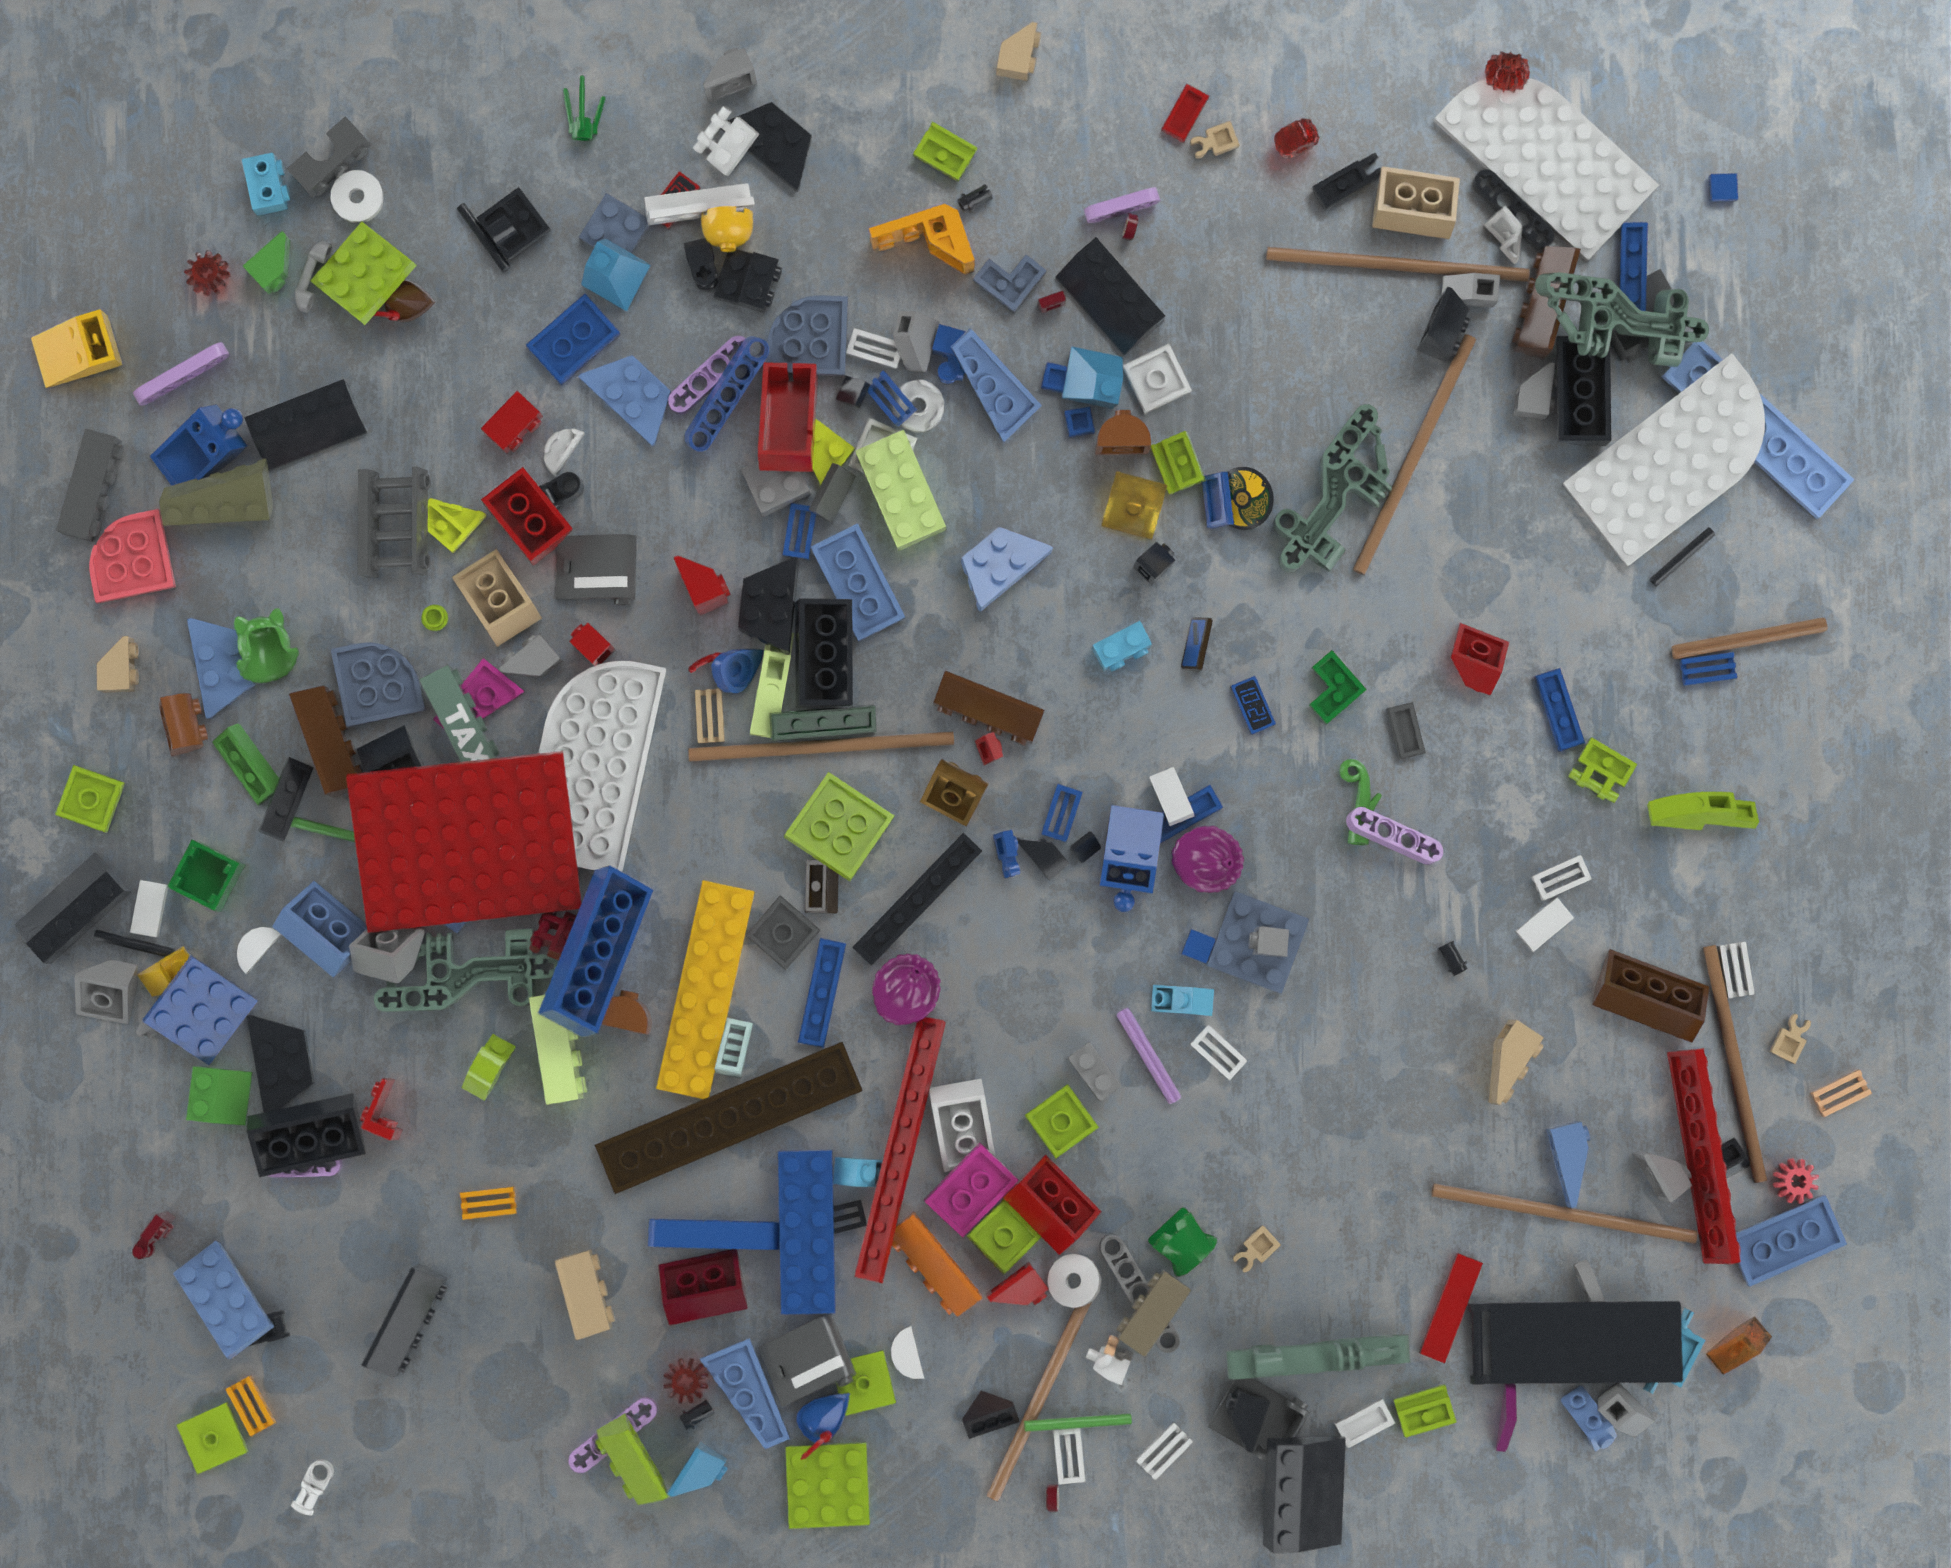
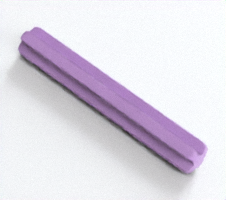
(1148, 1055)

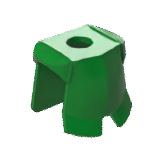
(1182, 1242)

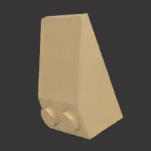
(497, 597)

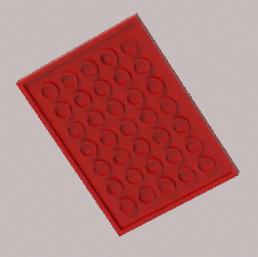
(464, 841)

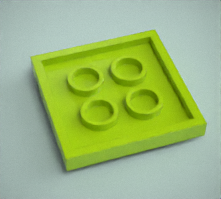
(363, 273)
(839, 826)
(828, 1486)

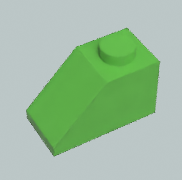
(271, 264)

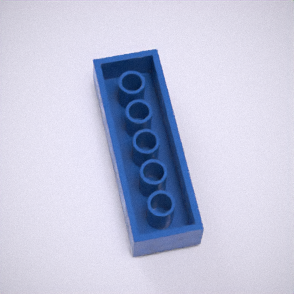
(595, 951)
(806, 1231)

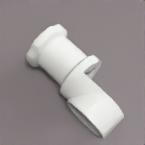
(313, 1487)

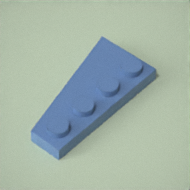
(997, 388)

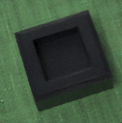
(852, 391)

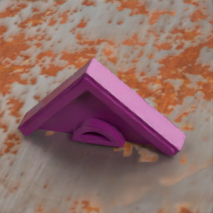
(1507, 1418)

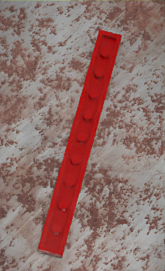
(900, 1150)

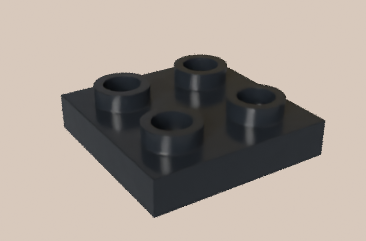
(513, 224)

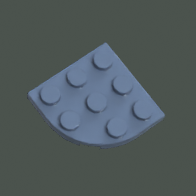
(812, 333)
(376, 683)

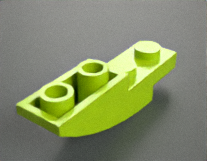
(1702, 808)

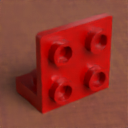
(371, 1117)

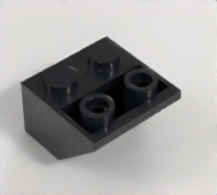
(390, 752)

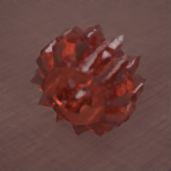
(1507, 72)
(1296, 138)
(213, 279)
(681, 1388)

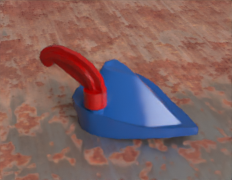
(732, 669)
(822, 1419)

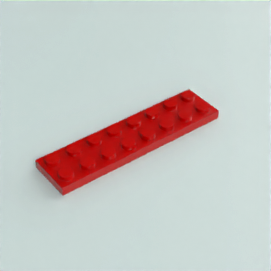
(1704, 1156)

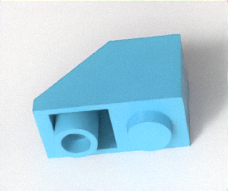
(1182, 1000)
(856, 1171)

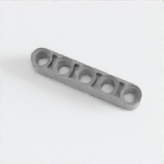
(1132, 1281)

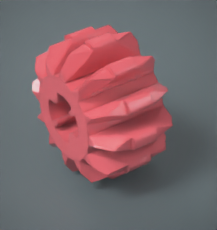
(1791, 1191)

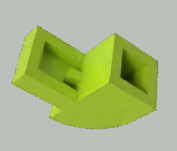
(487, 1066)

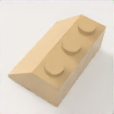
(1416, 202)
(584, 1293)

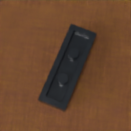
(285, 799)

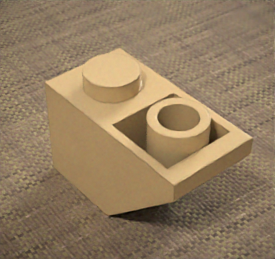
(1016, 53)
(117, 667)

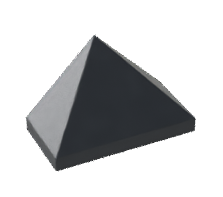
(989, 1414)

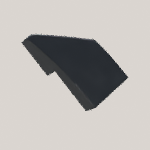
(1044, 855)

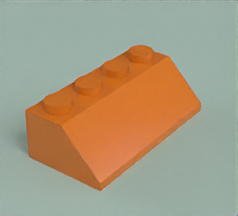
(936, 1265)

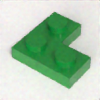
(1341, 684)

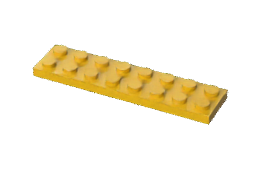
(705, 989)

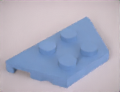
(631, 393)
(1000, 563)
(215, 660)

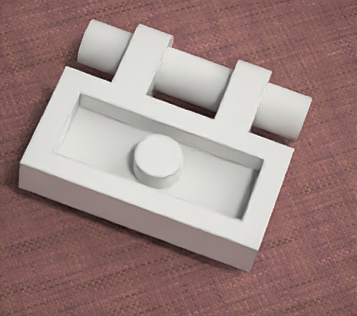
(732, 145)

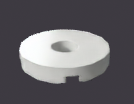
(351, 182)
(934, 405)
(1059, 1276)

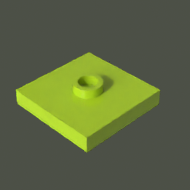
(90, 798)
(1061, 1121)
(1003, 1236)
(870, 1385)
(212, 1438)

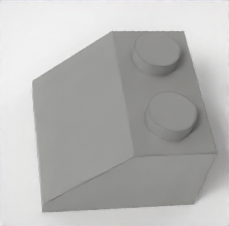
(774, 488)
(386, 953)

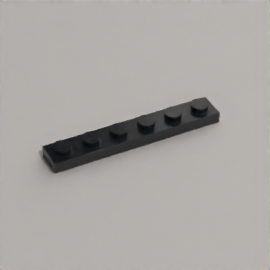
(917, 899)

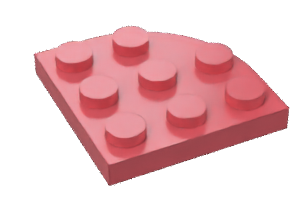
(131, 558)

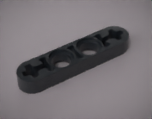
(1517, 206)

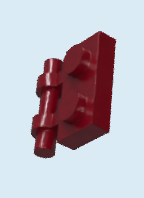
(555, 943)
(158, 1228)

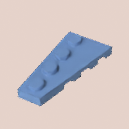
(746, 1386)

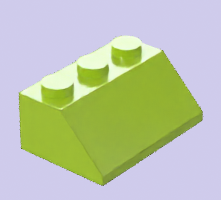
(631, 1461)

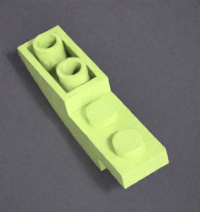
(770, 689)

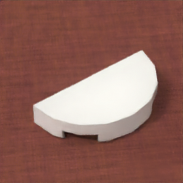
(560, 447)
(254, 946)
(905, 1354)

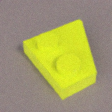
(828, 449)
(452, 523)

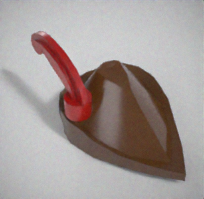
(407, 303)

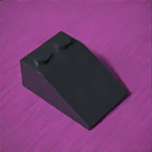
(1444, 327)

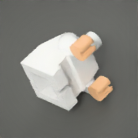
(1110, 1361)

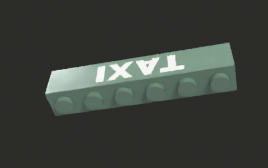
(457, 715)

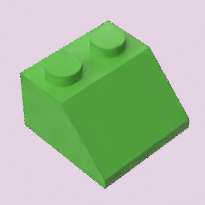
(219, 1095)

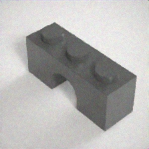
(316, 175)

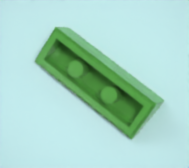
(247, 763)

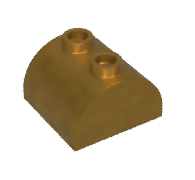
(954, 792)

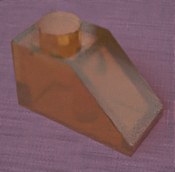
(1739, 1345)

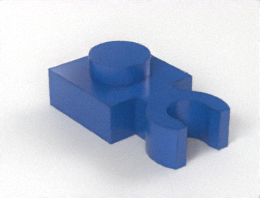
(1006, 848)

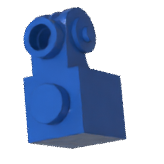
(948, 371)

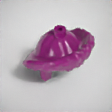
(1208, 859)
(906, 989)

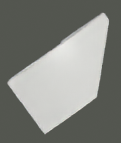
(1507, 231)

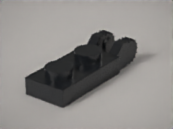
(1345, 182)

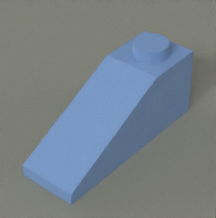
(1570, 1154)

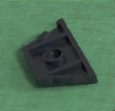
(780, 143)
(769, 604)
(280, 1061)

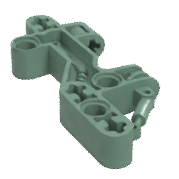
(1663, 327)
(1310, 533)
(513, 967)
(1318, 1357)

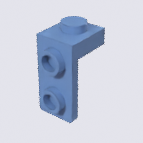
(1585, 1412)

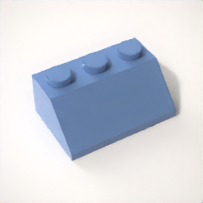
(320, 927)

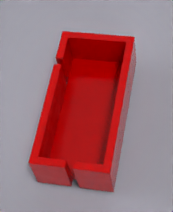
(787, 417)

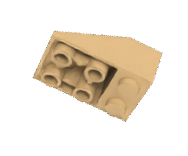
(1510, 1056)

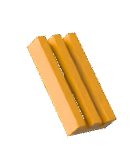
(465, 1205)
(260, 1401)

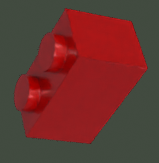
(512, 423)
(591, 644)

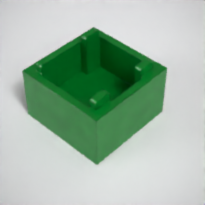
(206, 875)

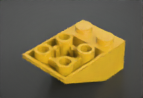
(76, 348)

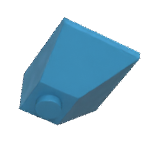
(614, 273)
(1093, 378)
(699, 1471)

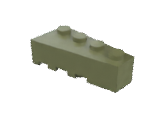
(220, 498)

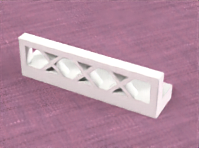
(691, 204)

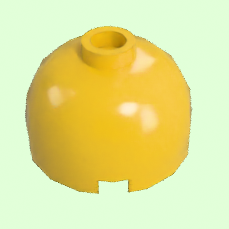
(726, 227)

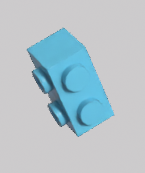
(265, 184)
(1121, 646)

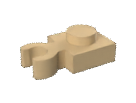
(1218, 139)
(1788, 1043)
(1260, 1246)

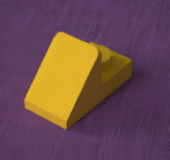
(160, 974)

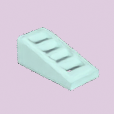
(724, 1045)

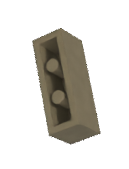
(1152, 1312)

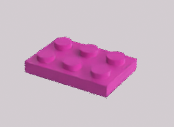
(971, 1190)

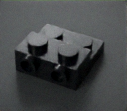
(748, 280)

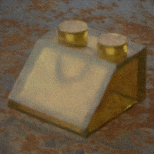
(1134, 505)

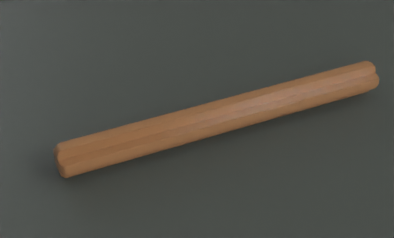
(1749, 638)

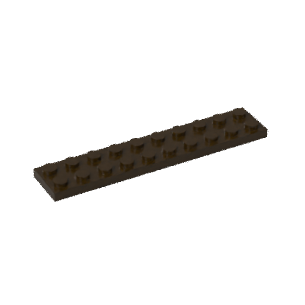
(728, 1117)

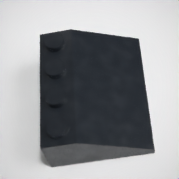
(1303, 1493)

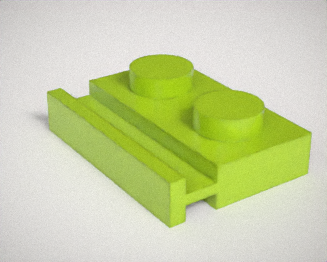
(945, 151)
(1178, 462)
(1424, 1410)

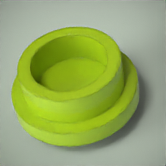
(434, 617)

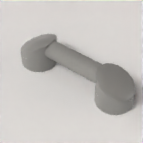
(319, 253)

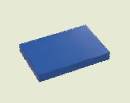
(573, 339)

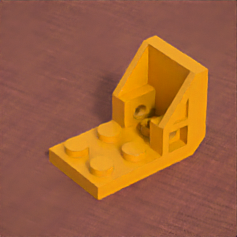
(947, 245)

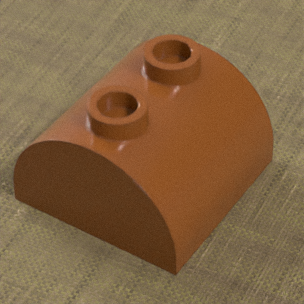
(1123, 435)
(181, 723)
(628, 1013)

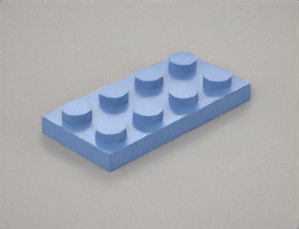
(857, 576)
(1788, 1240)
(223, 1300)

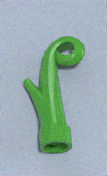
(1363, 795)

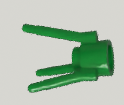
(582, 128)

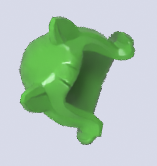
(264, 648)

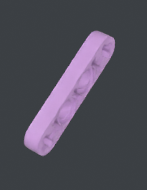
(706, 372)
(181, 374)
(1393, 840)
(581, 1450)

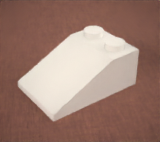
(960, 1120)

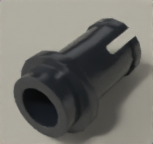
(974, 198)
(1453, 958)
(696, 1414)

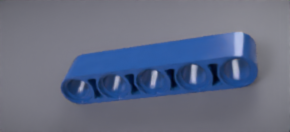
(738, 387)
(713, 1234)

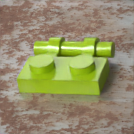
(1605, 762)

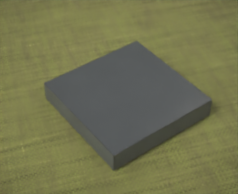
(783, 932)

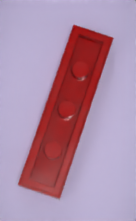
(1450, 1308)

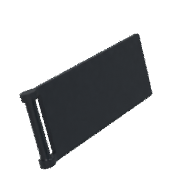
(1579, 1342)

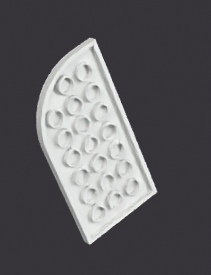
(1549, 159)
(1673, 461)
(605, 731)

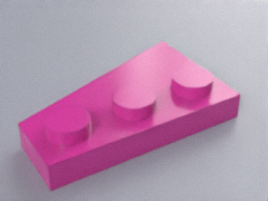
(488, 689)

